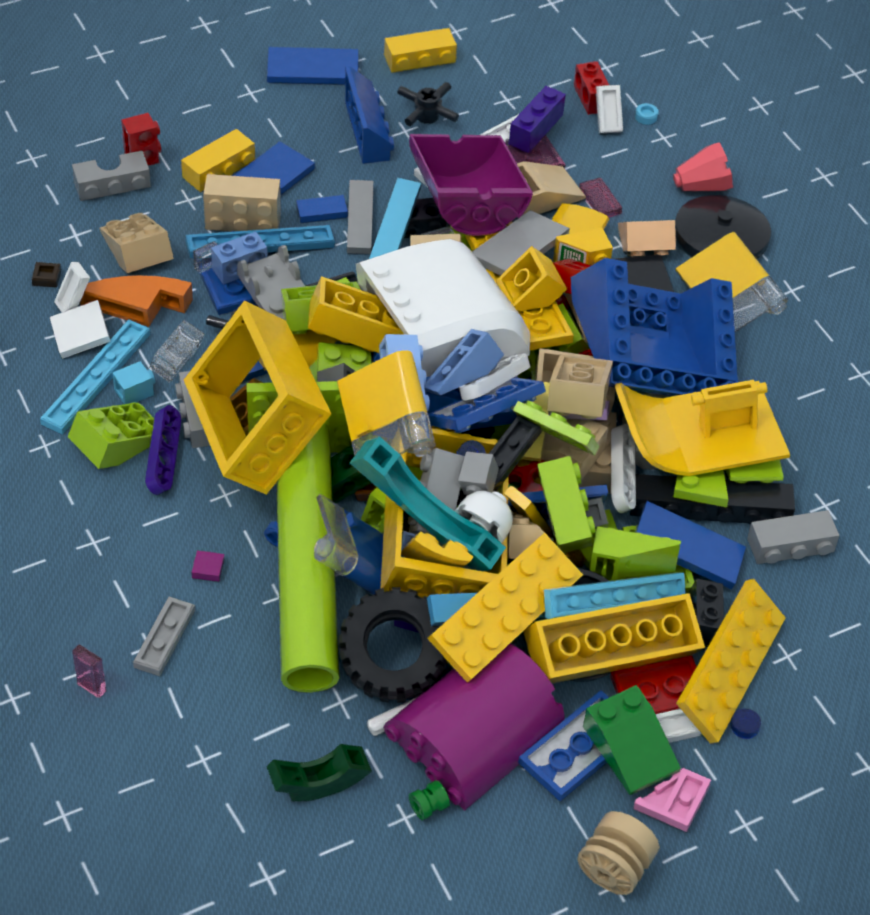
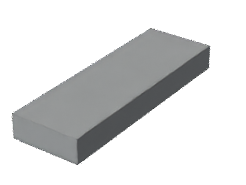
(164, 636)

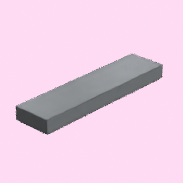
(360, 217)

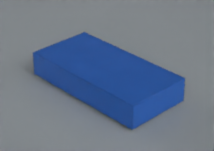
(321, 208)

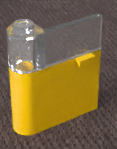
(752, 286)
(387, 403)

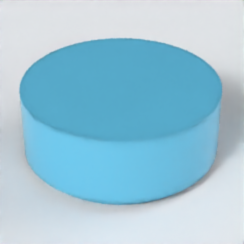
(646, 114)

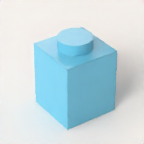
(133, 383)

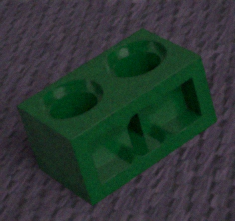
(345, 477)

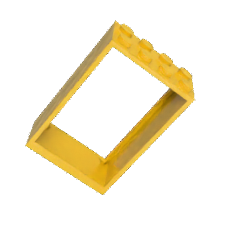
(286, 425)
(425, 576)

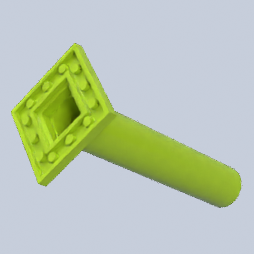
(305, 585)

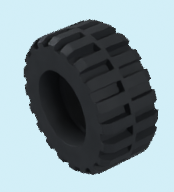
(355, 657)

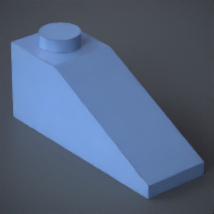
(469, 361)

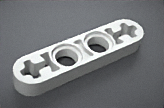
(502, 373)
(623, 469)

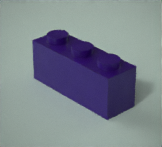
(537, 119)

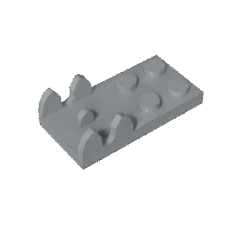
(267, 278)

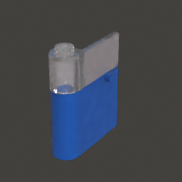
(350, 546)

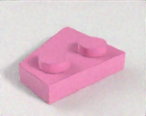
(675, 799)

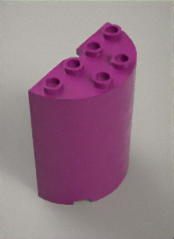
(472, 180)
(478, 728)

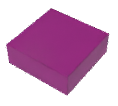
(208, 566)

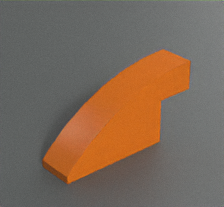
(139, 296)

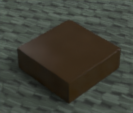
(46, 274)

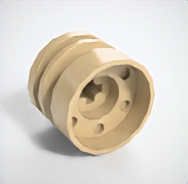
(618, 852)

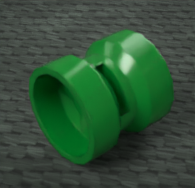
(428, 800)

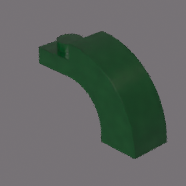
(322, 776)

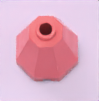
(705, 171)

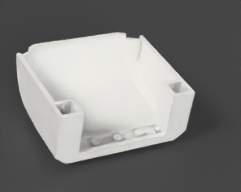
(442, 295)

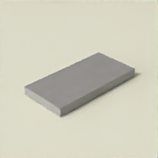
(514, 240)

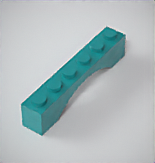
(392, 476)

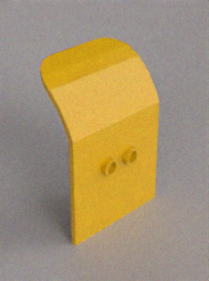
(705, 428)

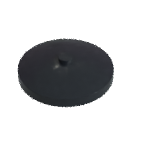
(714, 216)

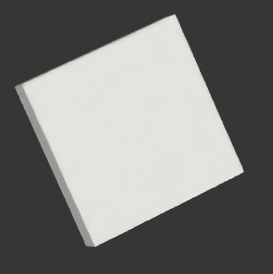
(80, 329)

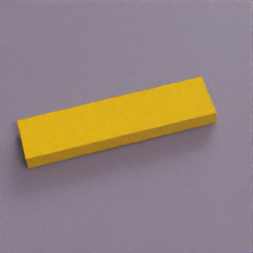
(527, 509)

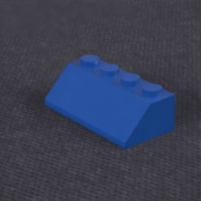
(367, 118)

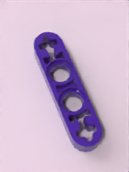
(160, 476)

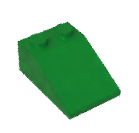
(631, 739)

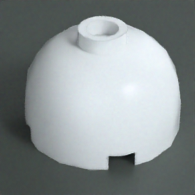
(488, 511)

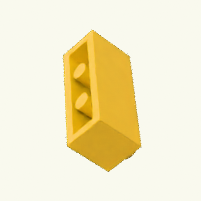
(420, 50)
(218, 158)

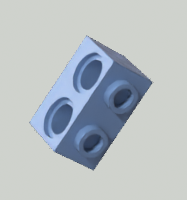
(228, 254)

